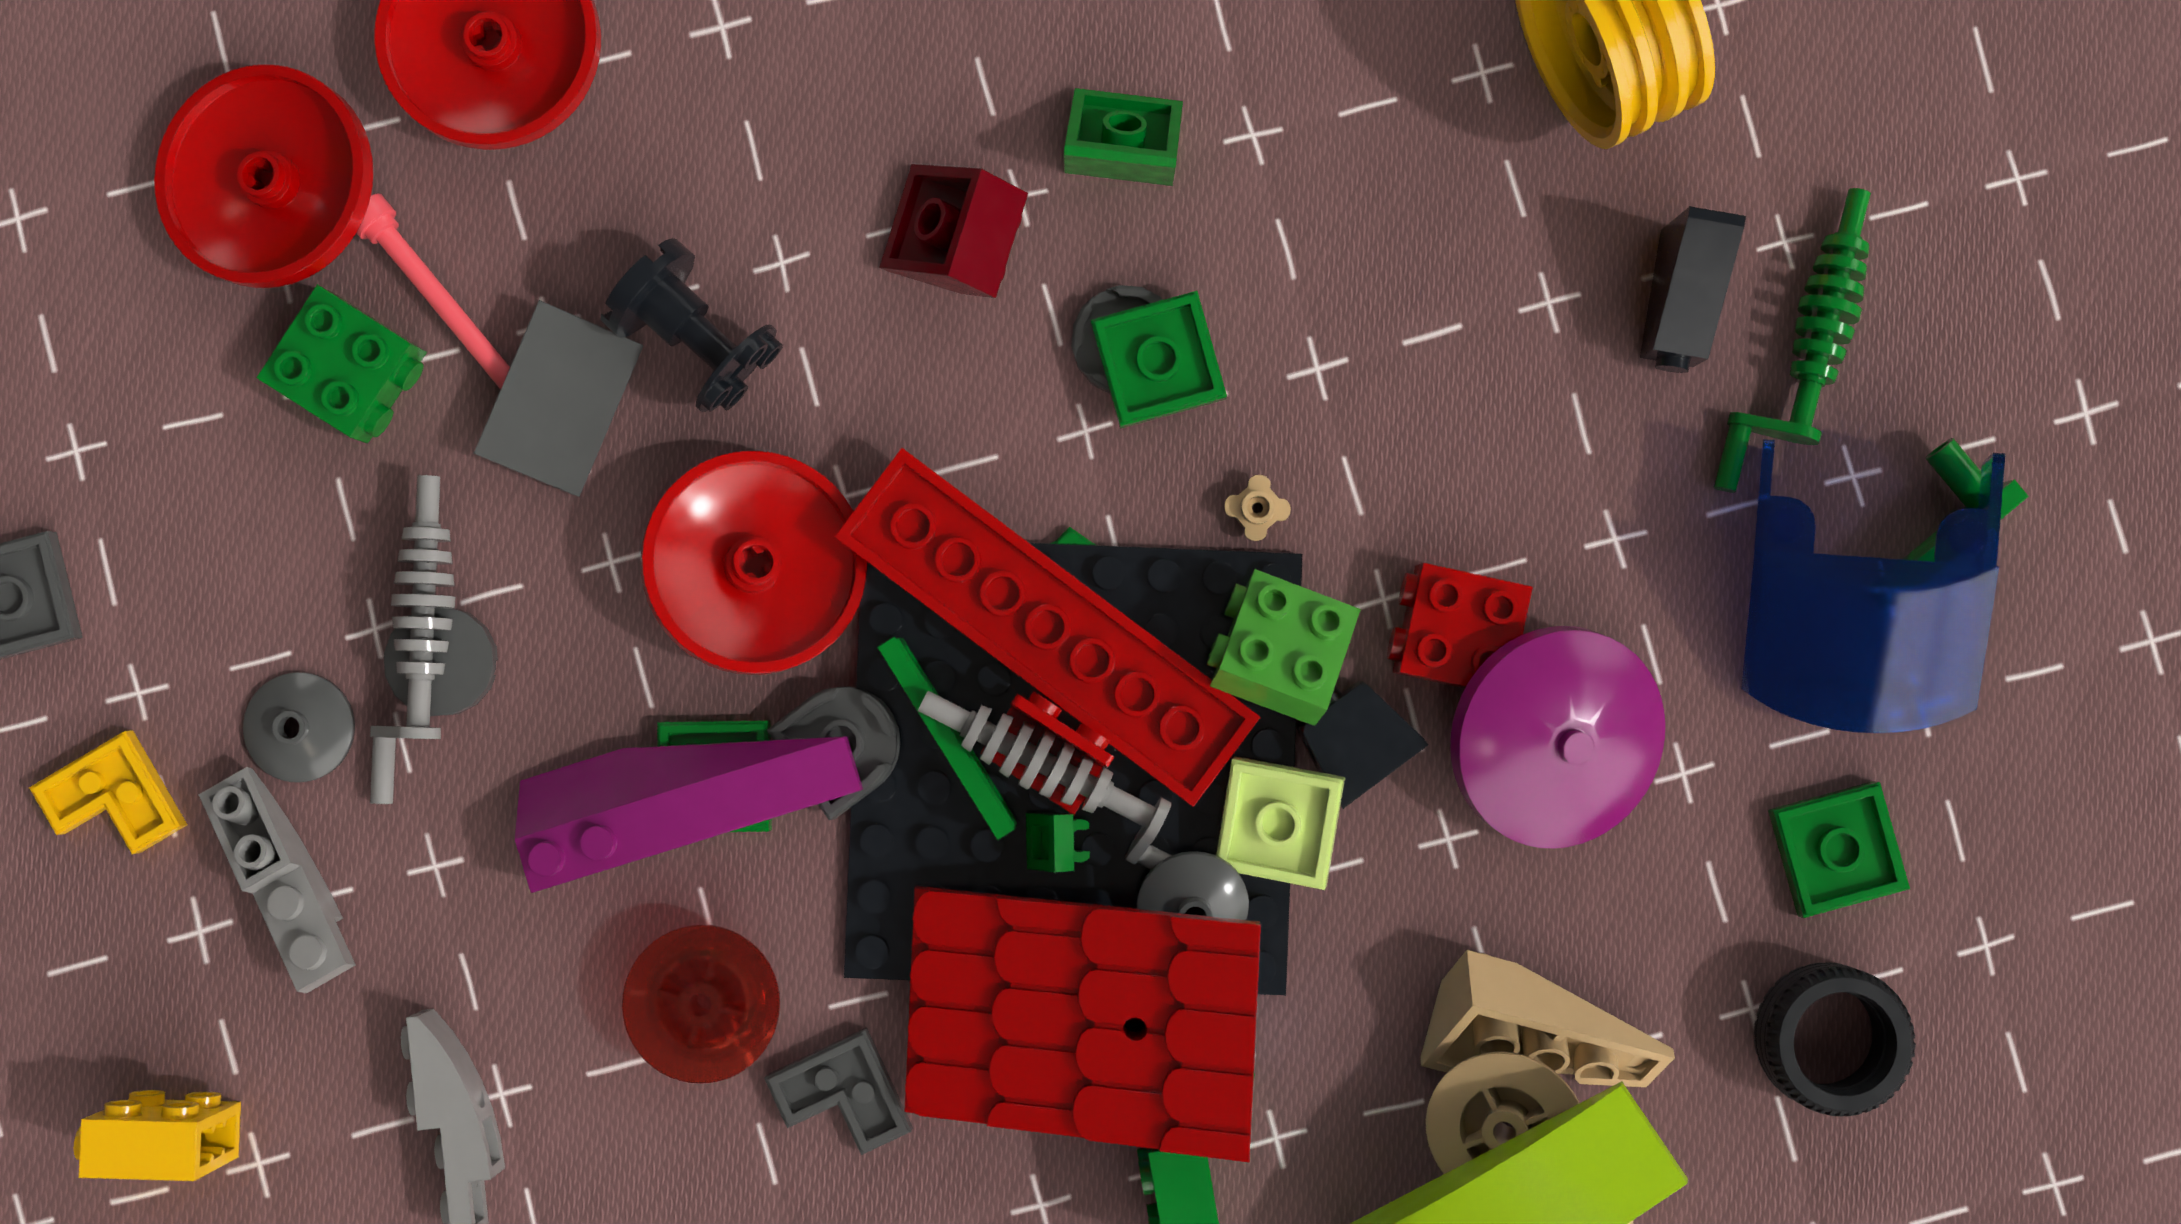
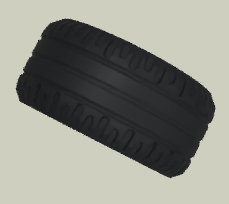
(1889, 1052)

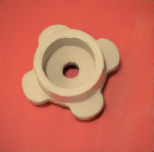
(1257, 523)

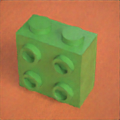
(1282, 646)

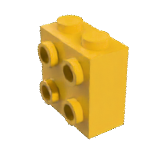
(159, 1137)

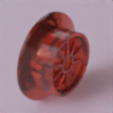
(671, 1025)

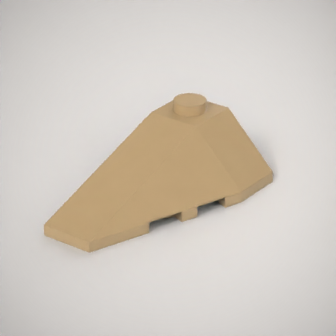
(1508, 1008)

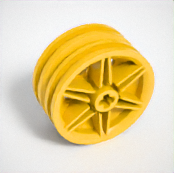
(1620, 61)

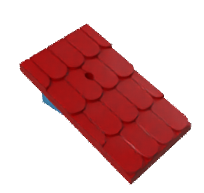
(1029, 1010)

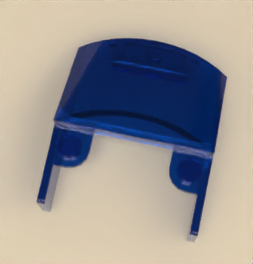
(1869, 636)

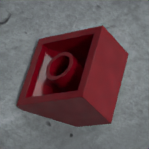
(954, 229)

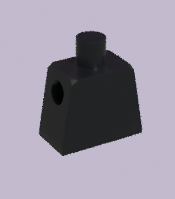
(1359, 740)

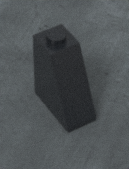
(1690, 287)

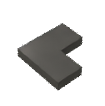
(847, 1076)

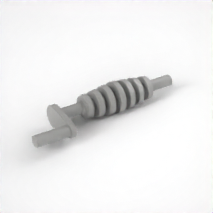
(419, 670)
(1057, 769)

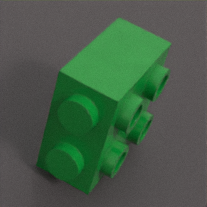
(343, 365)
(1180, 1187)

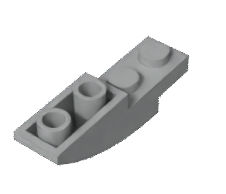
(281, 876)
(452, 1097)

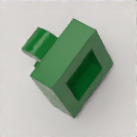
(1052, 841)

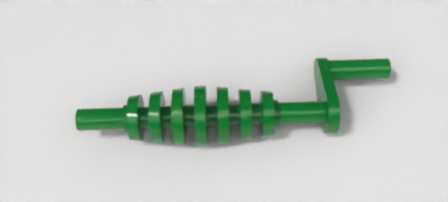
(1825, 328)

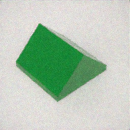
(1123, 137)

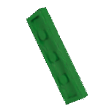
(964, 763)

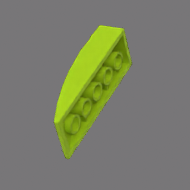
(1577, 1168)

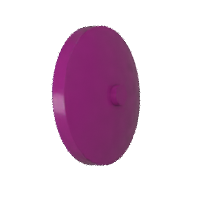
(1557, 736)

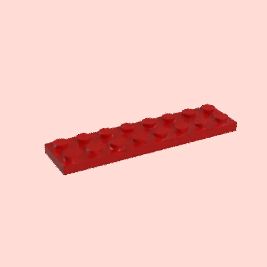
(1047, 626)

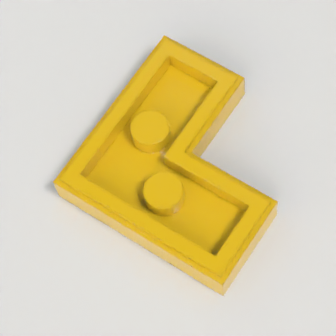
(112, 779)

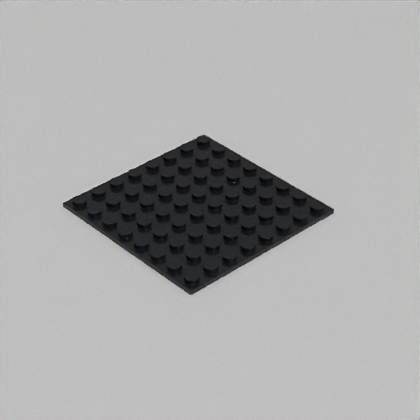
(927, 827)

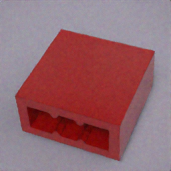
(1454, 623)

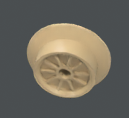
(1484, 1092)

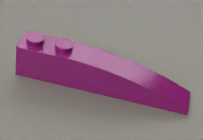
(667, 798)

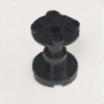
(658, 297)

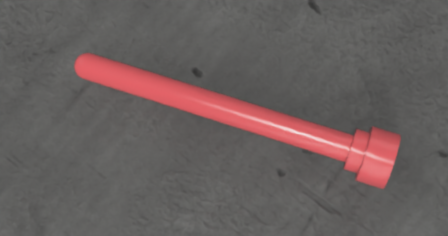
(381, 228)

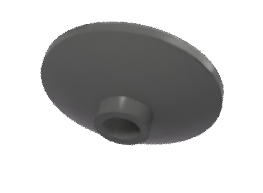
(323, 720)
(1195, 881)

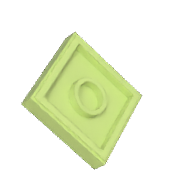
(1280, 822)

